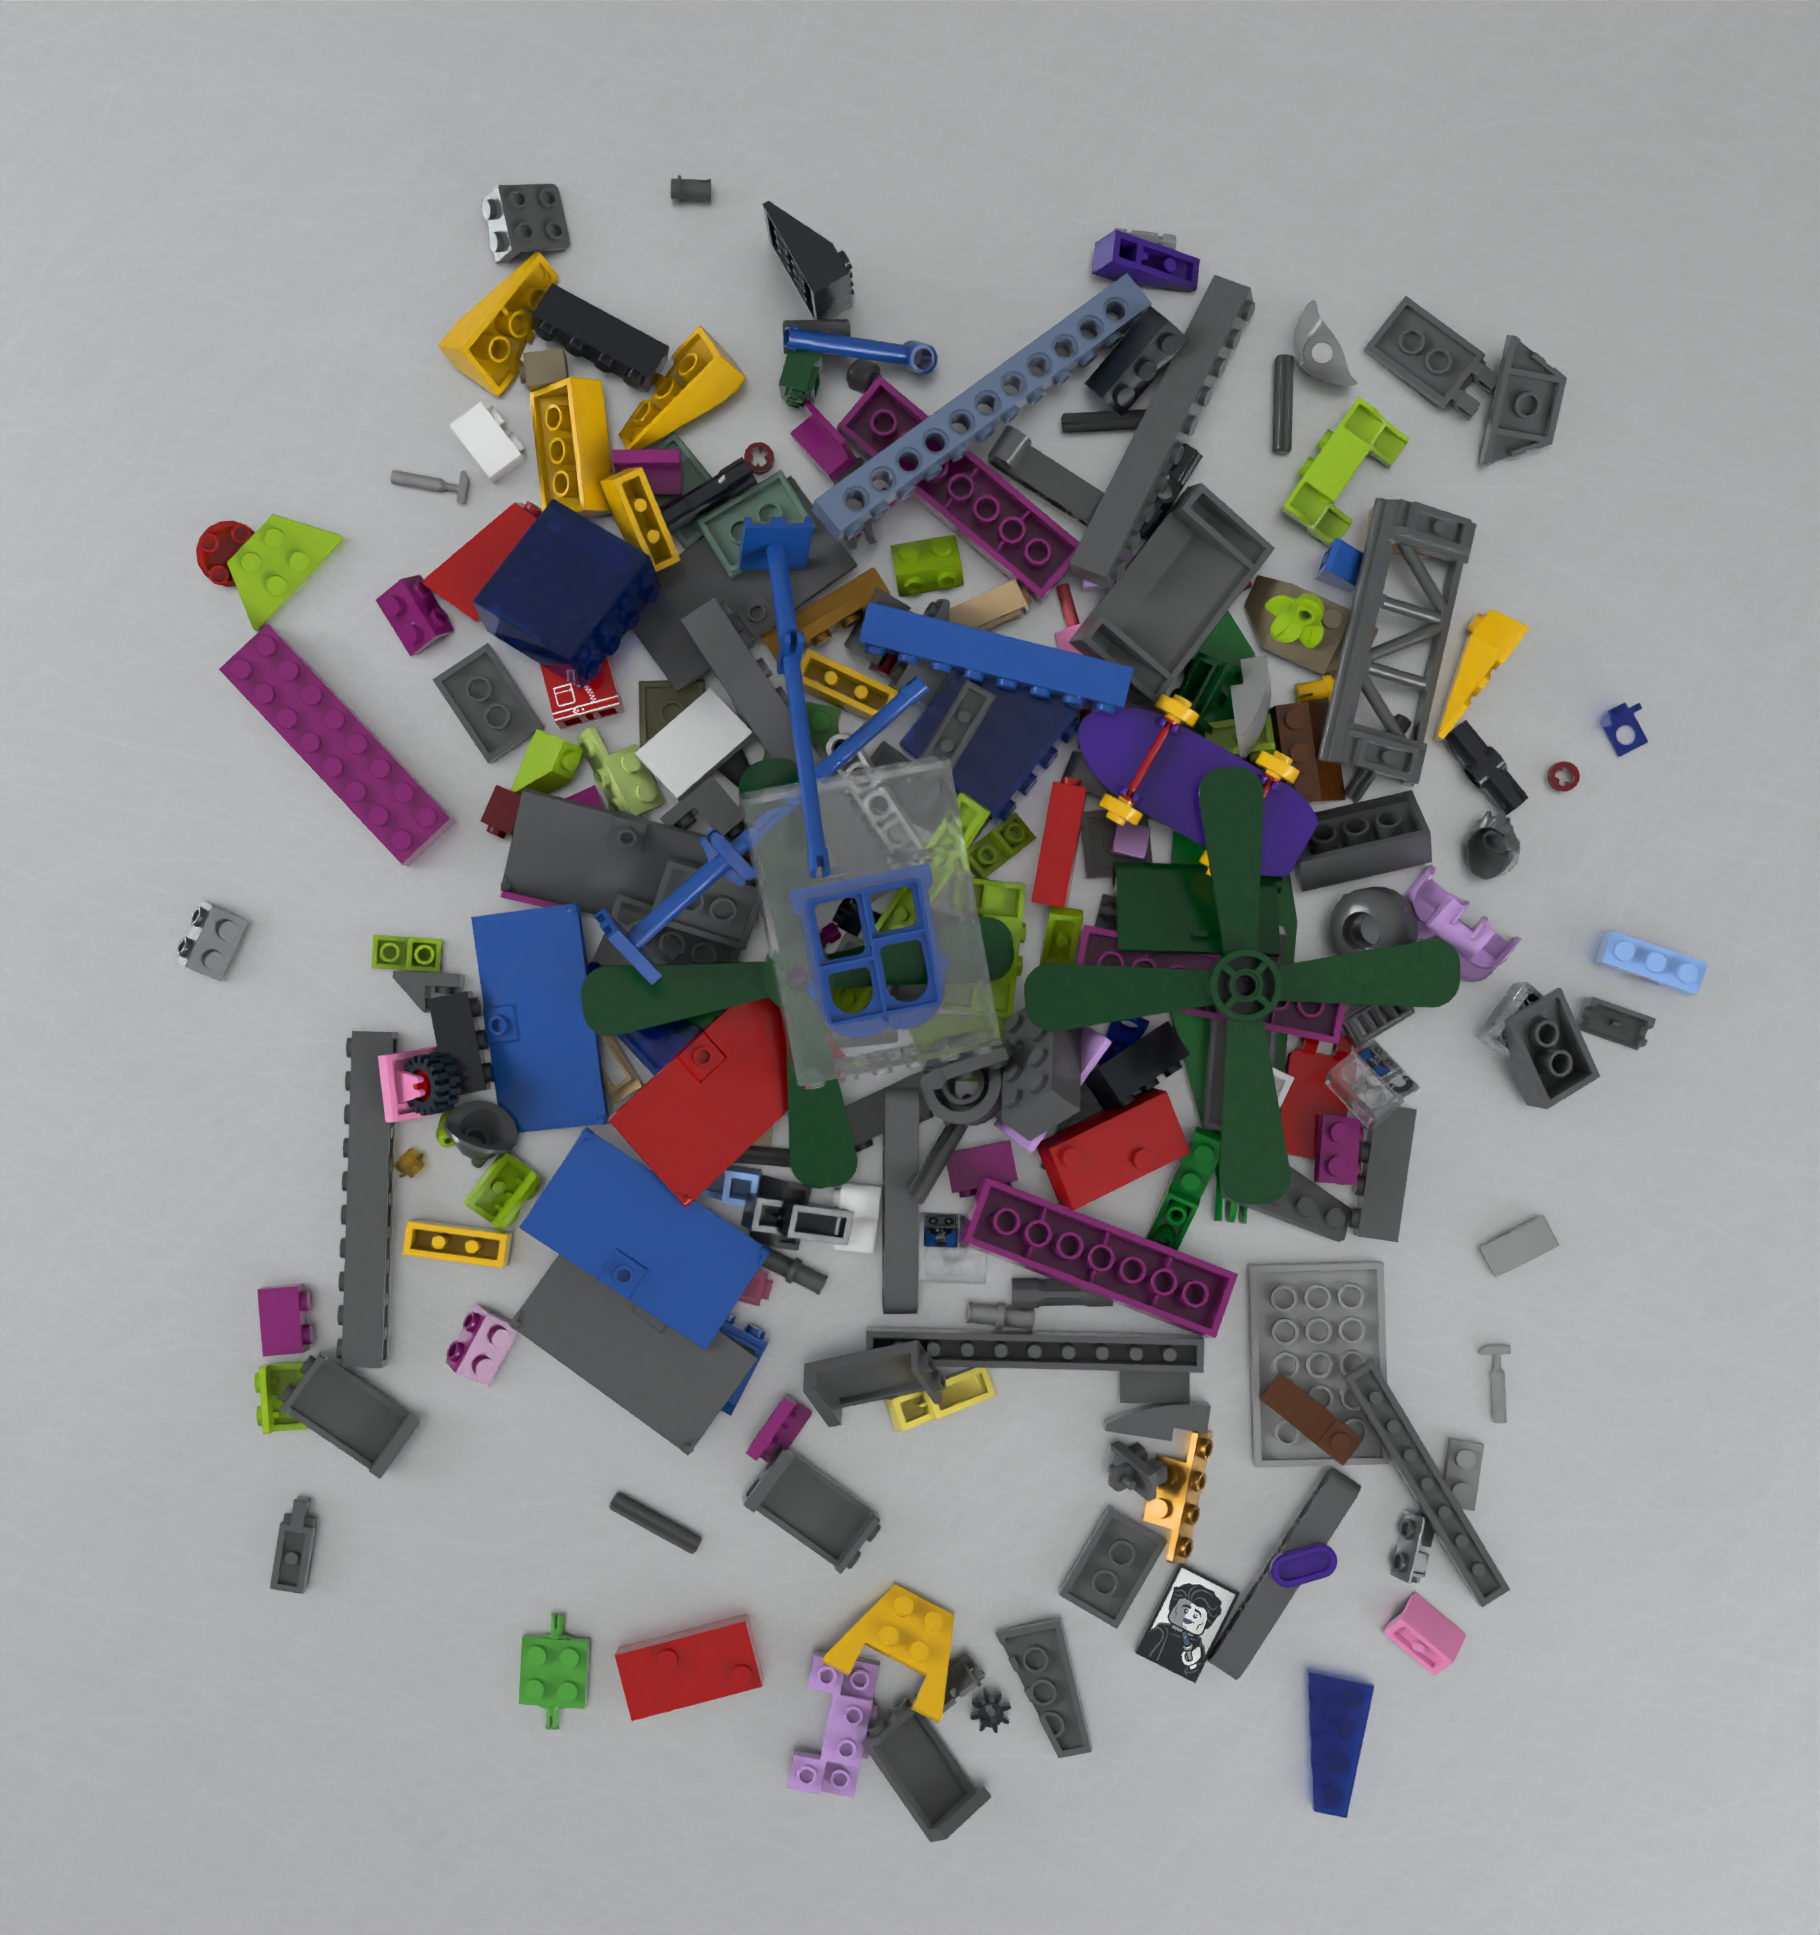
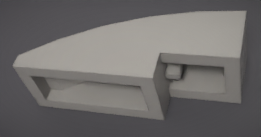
(1251, 702)

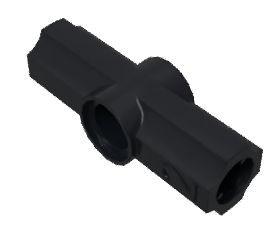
(1179, 476)
(1485, 767)

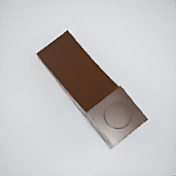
(1311, 1418)

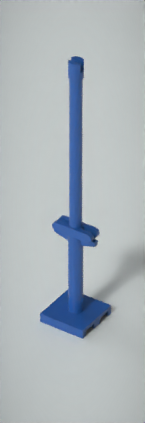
(778, 549)
(726, 858)

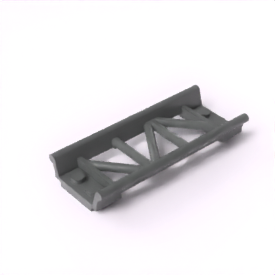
(1412, 529)

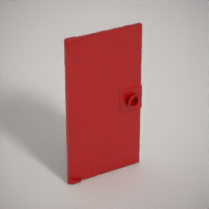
(710, 1099)

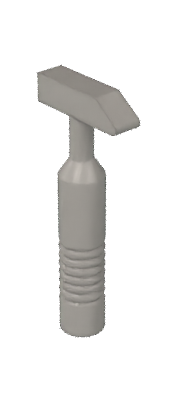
(432, 483)
(1498, 1381)

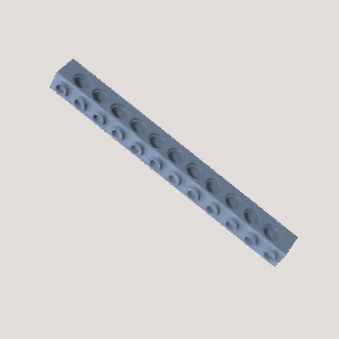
(1120, 297)

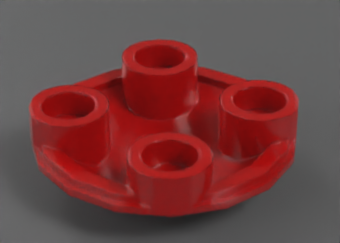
(218, 546)

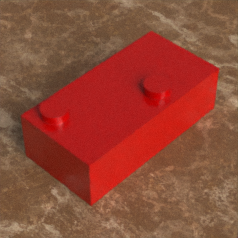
(1112, 1148)
(689, 1667)

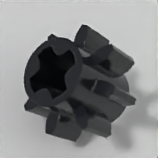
(983, 1716)

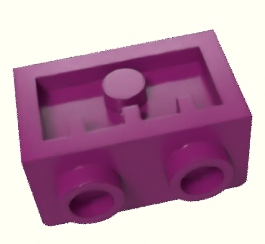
(779, 1428)

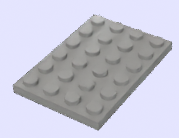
(1314, 1329)

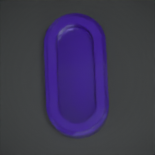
(1303, 1565)

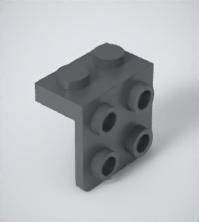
(524, 220)

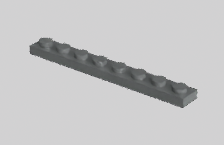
(1426, 1483)

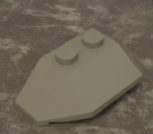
(1320, 659)

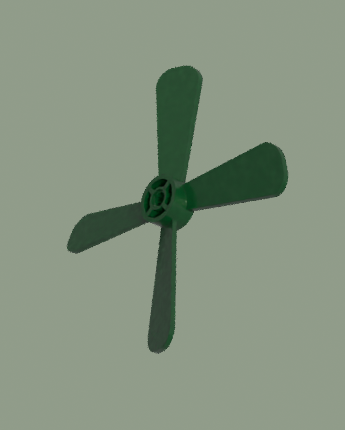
(1252, 1136)
(820, 1139)

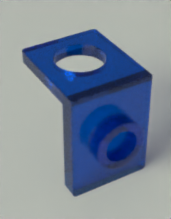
(1623, 716)
(1123, 1036)

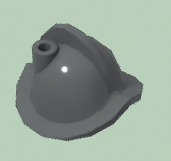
(481, 1130)

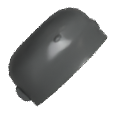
(1390, 910)
(969, 1111)

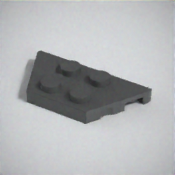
(1523, 404)

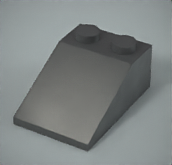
(1548, 1051)

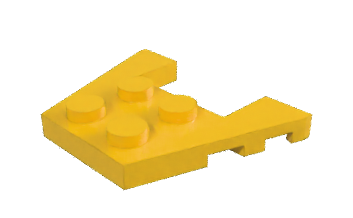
(910, 1634)

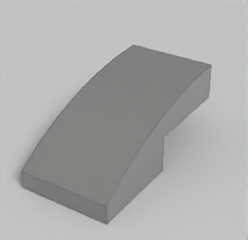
(1519, 1246)

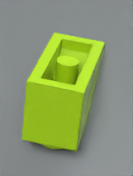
(547, 764)

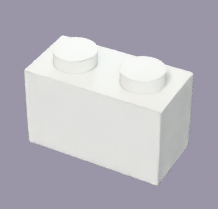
(487, 442)

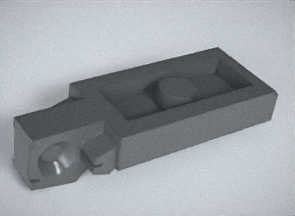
(294, 1549)

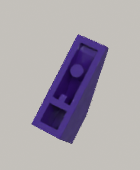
(1144, 262)

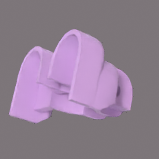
(1439, 913)

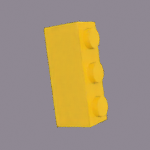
(640, 516)
(843, 686)
(457, 1243)

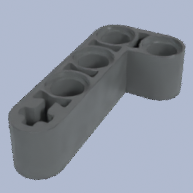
(1043, 476)

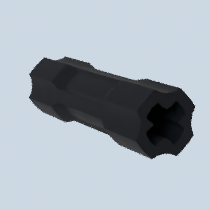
(727, 483)

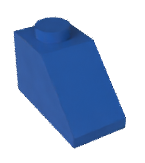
(1340, 566)

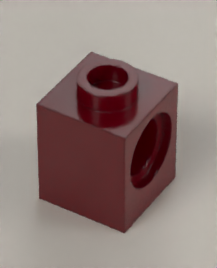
(501, 812)

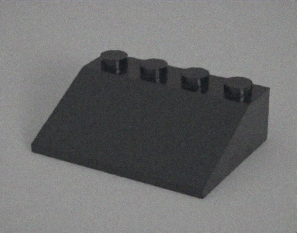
(812, 264)

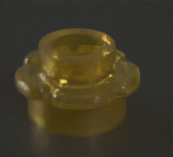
(409, 1163)

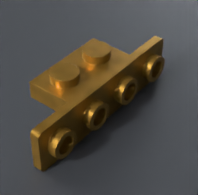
(832, 611)
(1179, 1496)

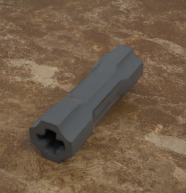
(1050, 1292)

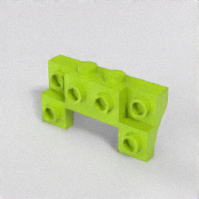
(1342, 452)
(1006, 903)

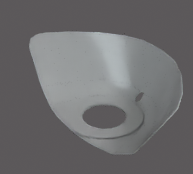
(1308, 333)

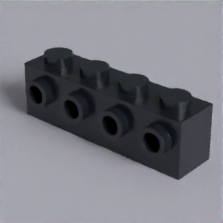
(599, 338)

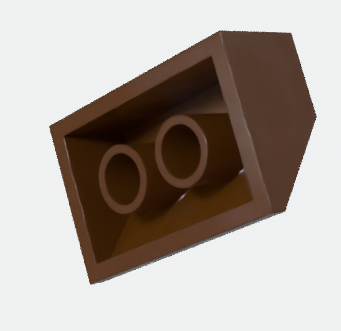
(1298, 735)

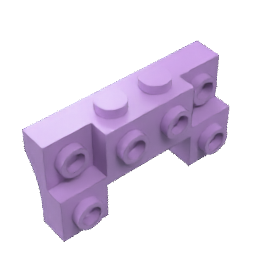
(846, 1728)

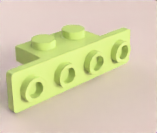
(621, 776)

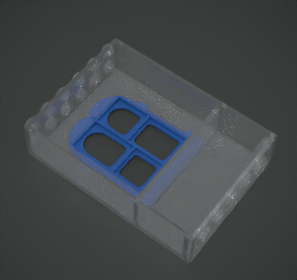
(881, 834)

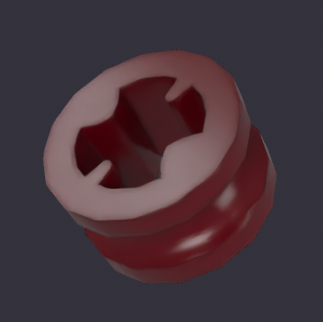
(769, 458)
(1572, 771)

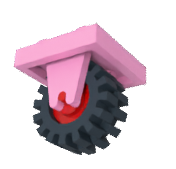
(417, 1084)

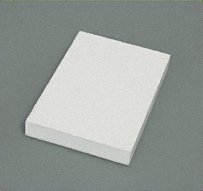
(694, 744)

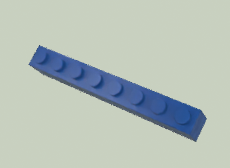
(995, 657)

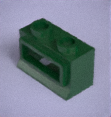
(800, 377)
(1210, 693)

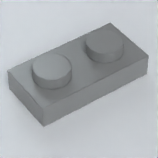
(1463, 1470)

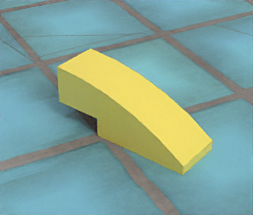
(961, 1391)

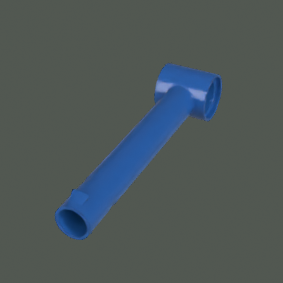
(862, 348)

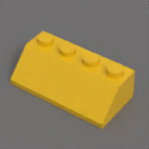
(572, 444)

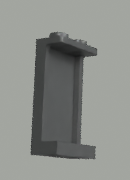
(871, 1377)
(349, 1413)
(812, 1508)
(923, 1772)

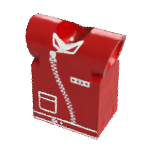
(577, 706)

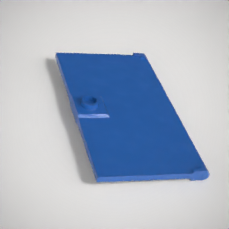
(534, 1018)
(641, 1241)

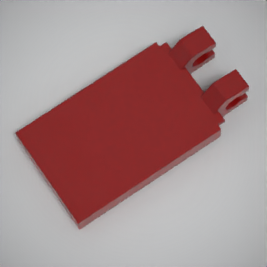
(1310, 1095)

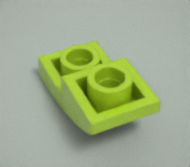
(999, 846)
(406, 953)

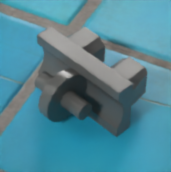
(1132, 1471)

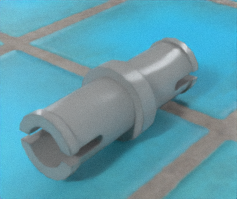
(1000, 1316)

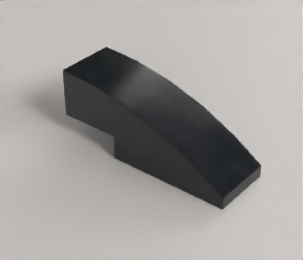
(796, 1219)

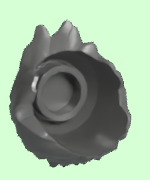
(1492, 847)

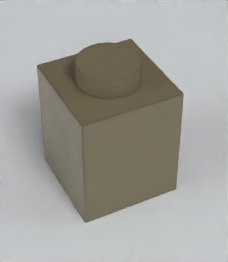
(543, 368)

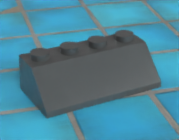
(1364, 841)

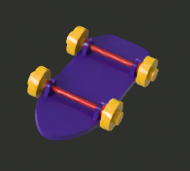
(1158, 770)

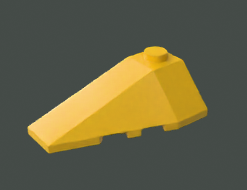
(495, 331)
(694, 384)
(1484, 649)

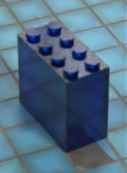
(568, 594)
(1007, 747)

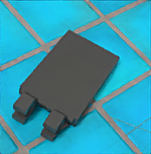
(1431, 358)

